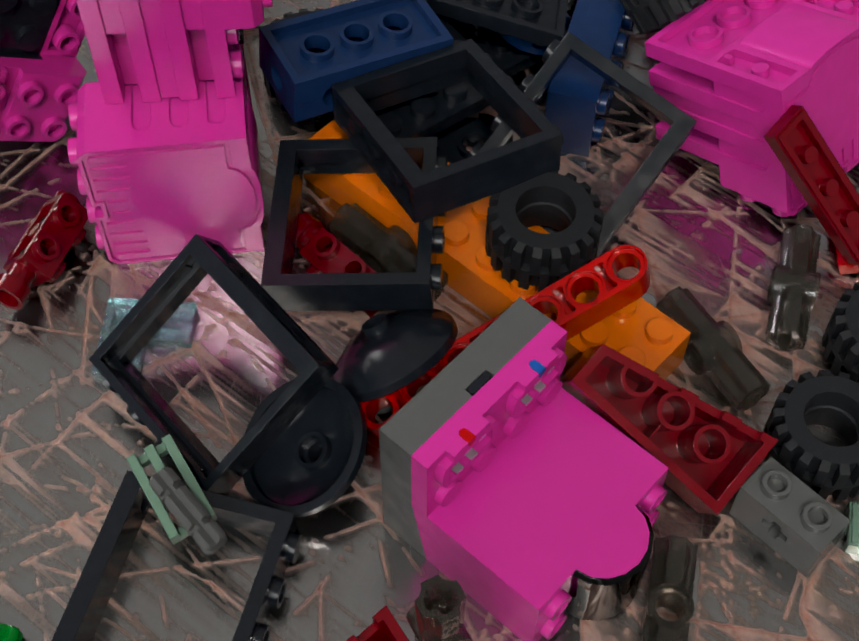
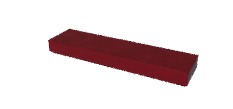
(818, 178)

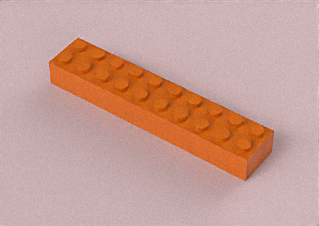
(634, 331)

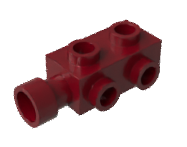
(43, 248)
(326, 252)

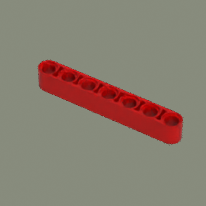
(555, 299)

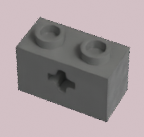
(788, 516)

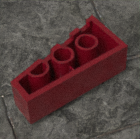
(701, 446)

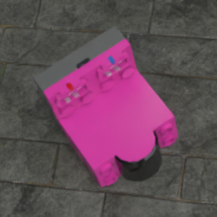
(521, 483)

